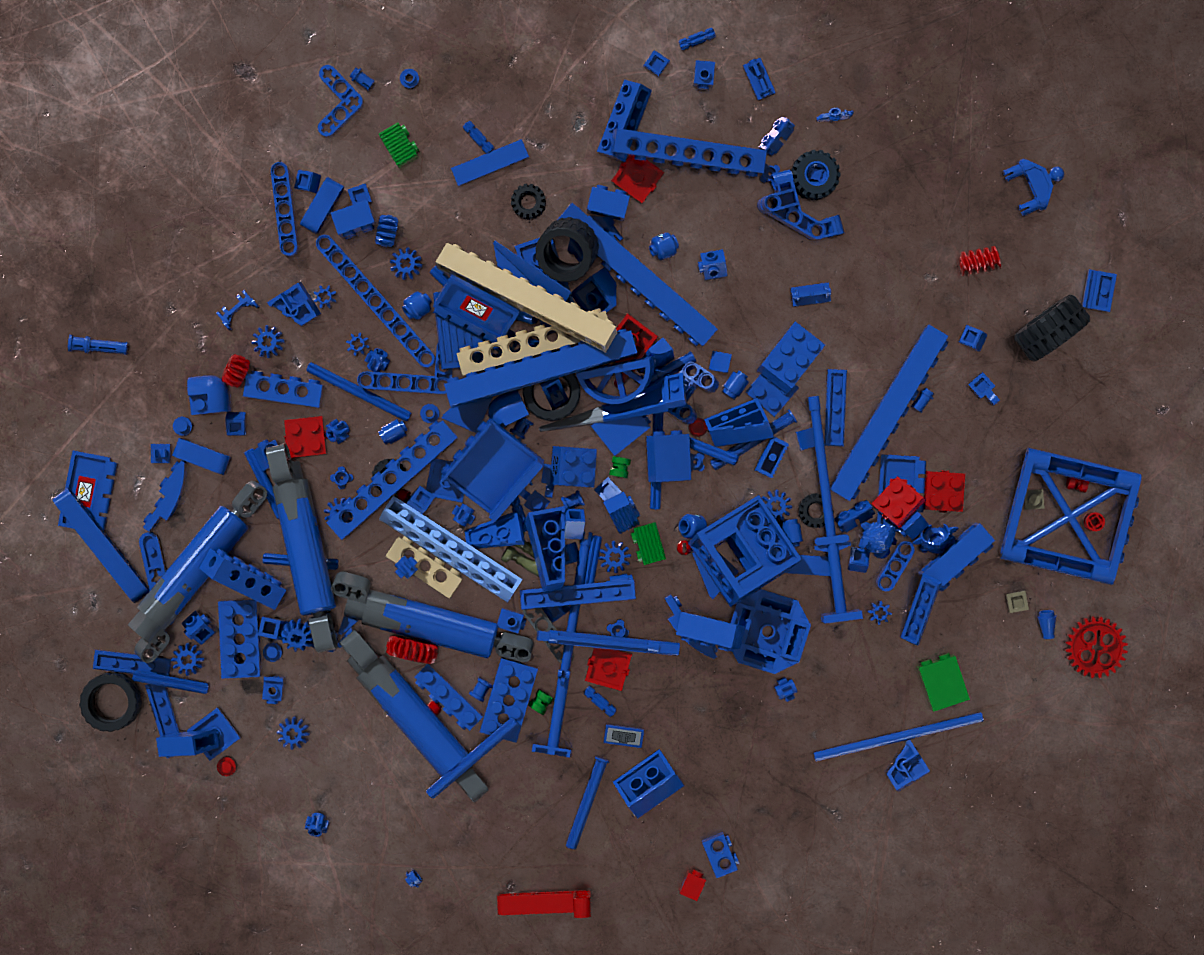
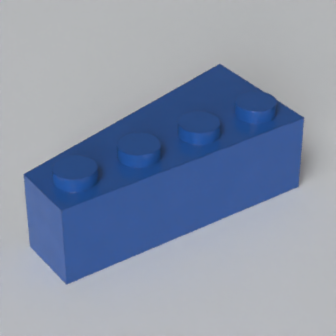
(547, 540)

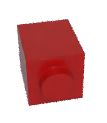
(693, 884)

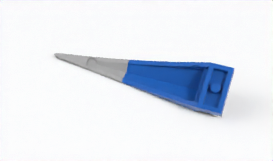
(656, 398)

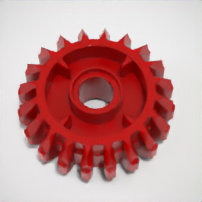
(412, 649)

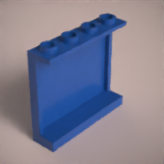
(492, 468)

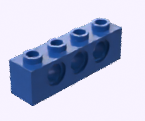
(253, 390)

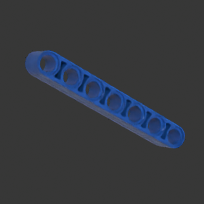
(101, 545)

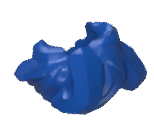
(878, 538)
(936, 539)

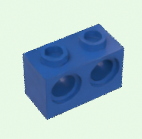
(716, 856)

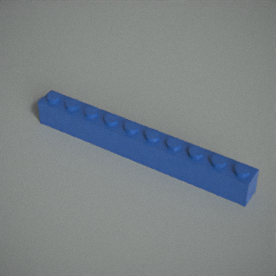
(646, 283)
(537, 370)
(888, 413)

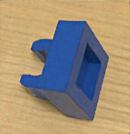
(160, 453)

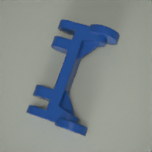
(247, 301)

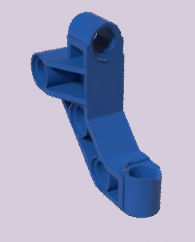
(786, 201)

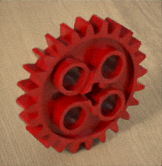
(1113, 649)

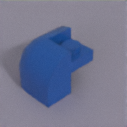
(208, 395)
(507, 408)

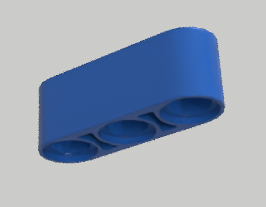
(322, 205)
(201, 456)
(895, 575)

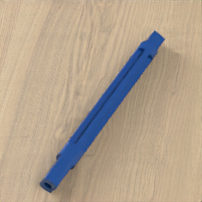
(609, 642)

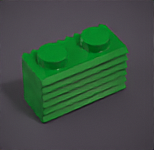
(398, 144)
(649, 543)

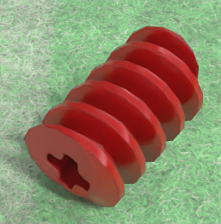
(979, 259)

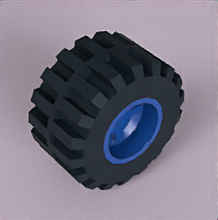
(815, 174)

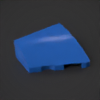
(296, 304)
(662, 354)
(907, 767)

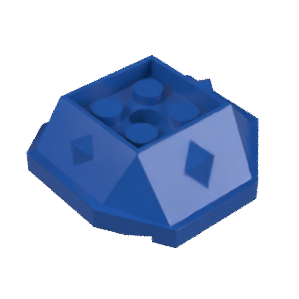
(789, 633)

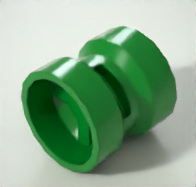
(620, 467)
(541, 702)

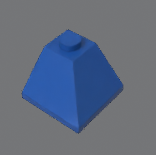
(596, 292)

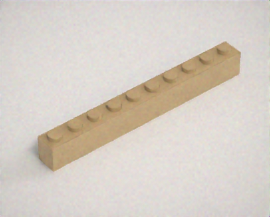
(526, 297)

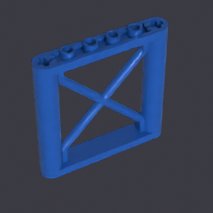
(1097, 569)

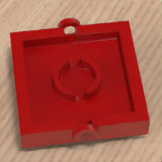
(637, 178)
(305, 437)
(944, 491)
(898, 502)
(608, 668)

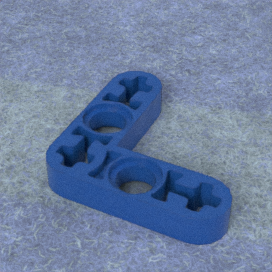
(344, 97)

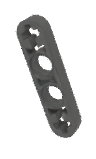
(558, 655)

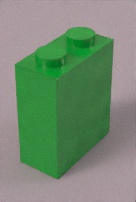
(943, 682)

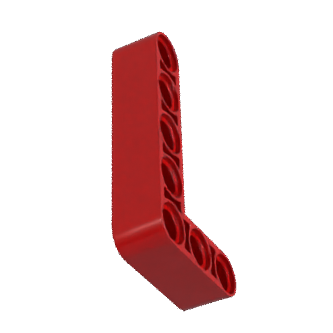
(545, 903)

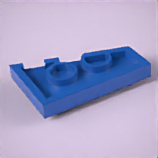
(503, 532)

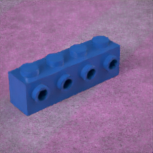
(625, 114)
(444, 692)

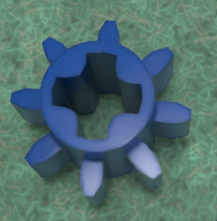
(323, 291)
(355, 339)
(377, 360)
(337, 431)
(463, 515)
(406, 567)
(876, 608)
(786, 689)
(316, 824)

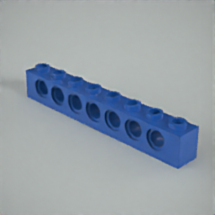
(755, 157)
(446, 437)

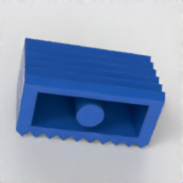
(771, 457)
(622, 512)

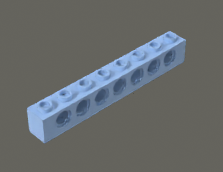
(450, 549)

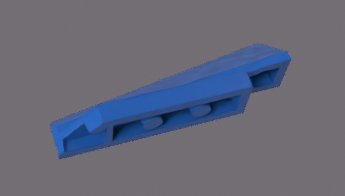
(520, 268)

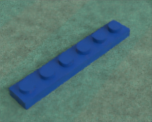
(578, 594)

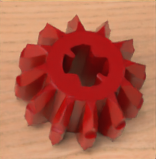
(235, 370)

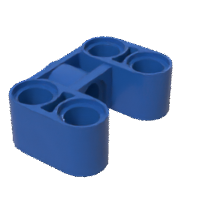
(691, 384)

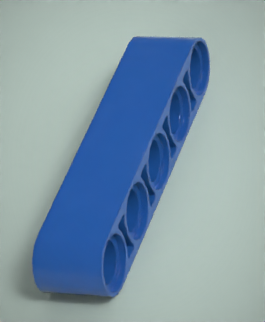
(279, 201)

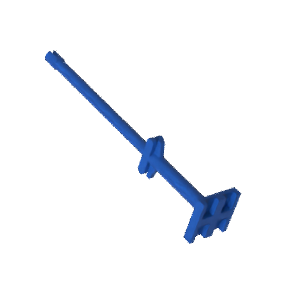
(831, 543)
(564, 672)

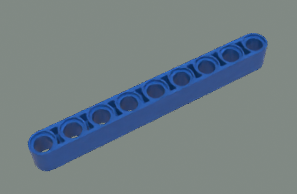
(367, 297)

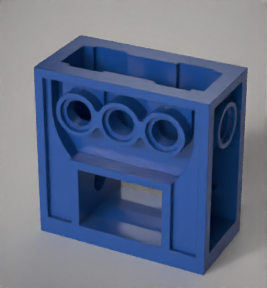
(755, 542)

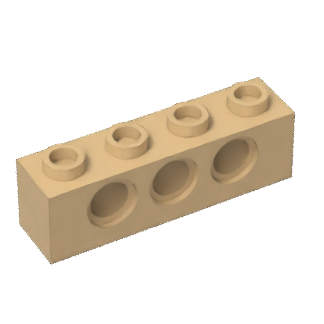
(453, 576)

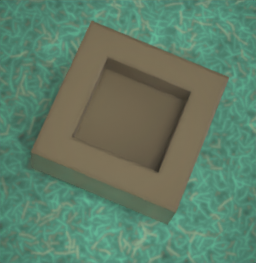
(1034, 499)
(1017, 601)

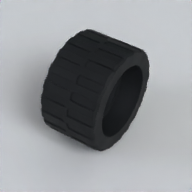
(557, 268)
(554, 415)
(87, 702)

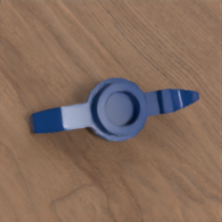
(834, 115)

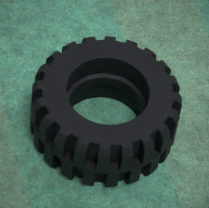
(1052, 328)

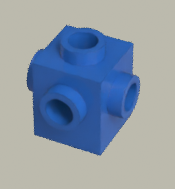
(713, 264)
(198, 627)

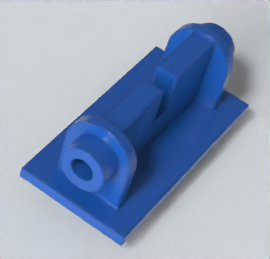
(759, 78)
(781, 128)
(811, 294)
(861, 511)

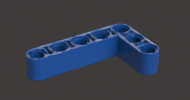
(414, 380)

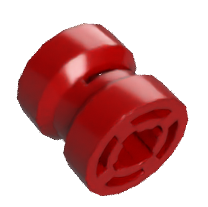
(1080, 485)
(1090, 520)

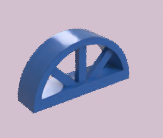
(608, 370)

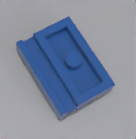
(1099, 290)

